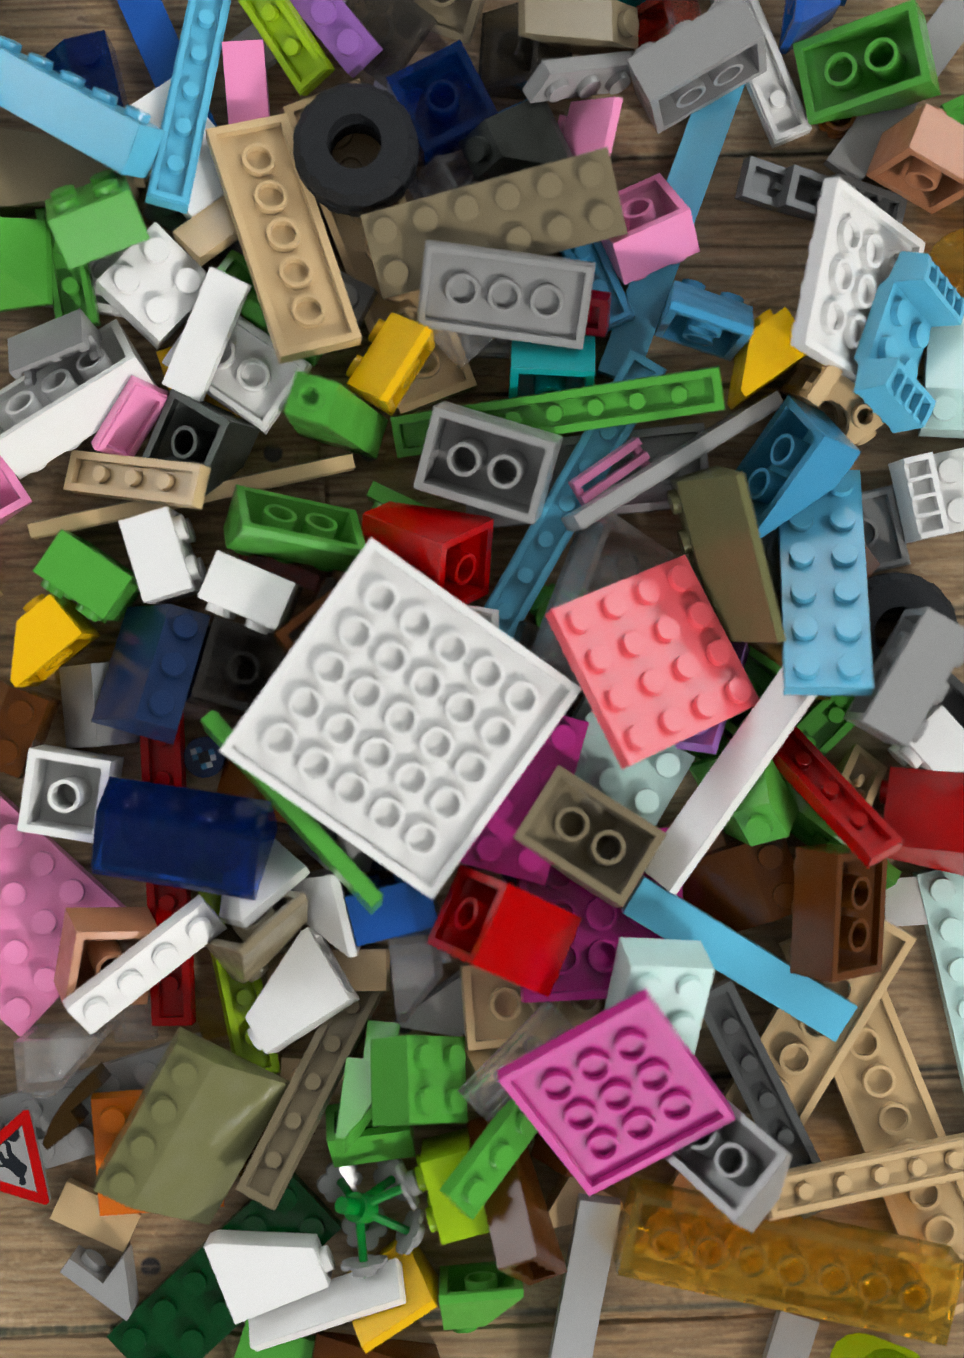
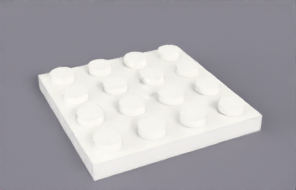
(846, 262)

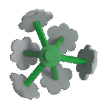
(365, 1219)

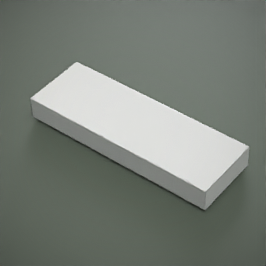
(206, 334)

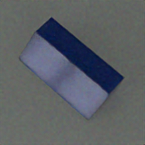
(182, 837)

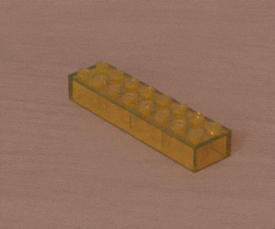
(790, 1263)

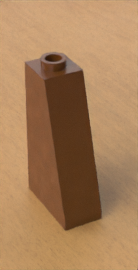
(520, 1221)

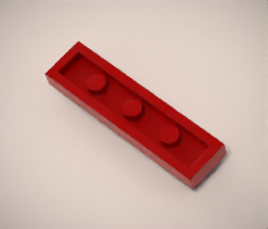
(835, 800)

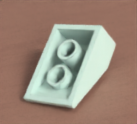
(945, 382)

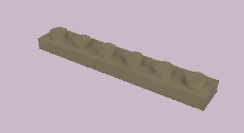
(305, 1102)

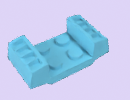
(895, 339)

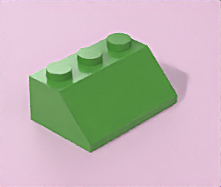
(292, 529)

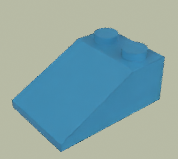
(705, 319)
(794, 463)

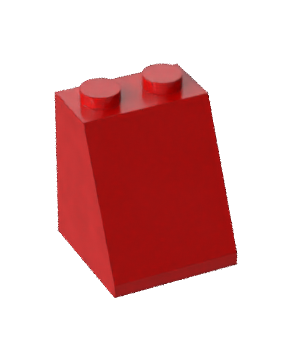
(438, 543)
(927, 815)
(504, 930)

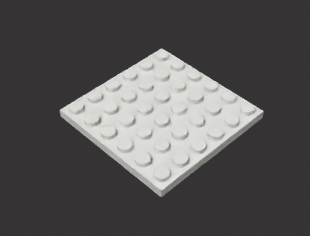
(400, 719)

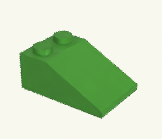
(867, 65)

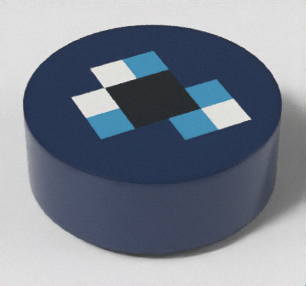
(203, 757)

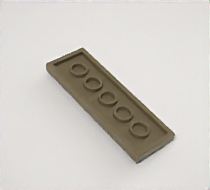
(523, 212)

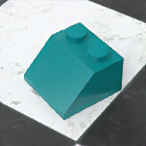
(550, 368)

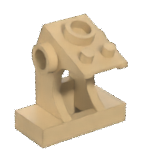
(817, 383)

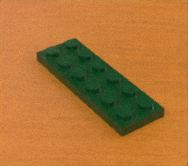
(188, 1309)

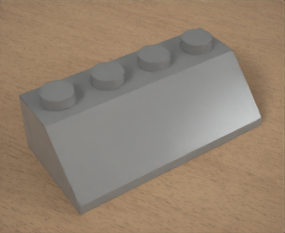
(736, 1169)

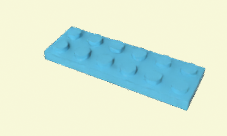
(826, 596)

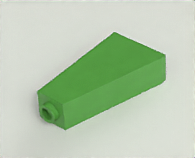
(334, 415)

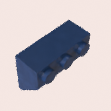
(151, 671)

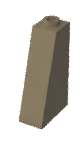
(40, 163)

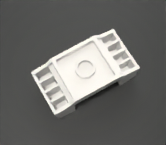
(930, 494)

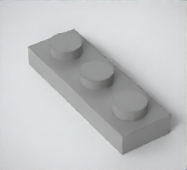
(579, 77)

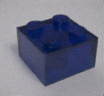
(442, 99)

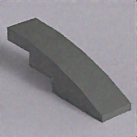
(798, 189)

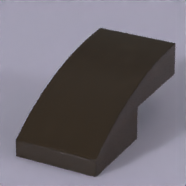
(72, 1111)

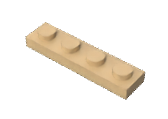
(137, 479)

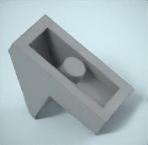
(111, 1286)

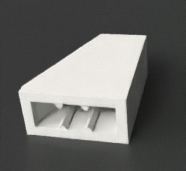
(299, 995)
(267, 1268)

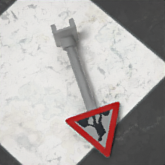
(21, 1160)

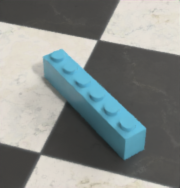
(75, 113)

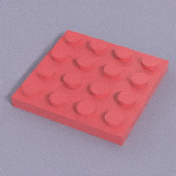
(652, 660)

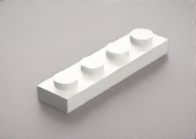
(144, 964)

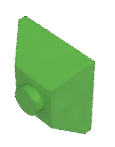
(25, 264)
(766, 810)
(475, 1295)

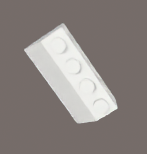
(65, 402)

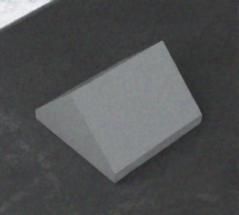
(79, 698)

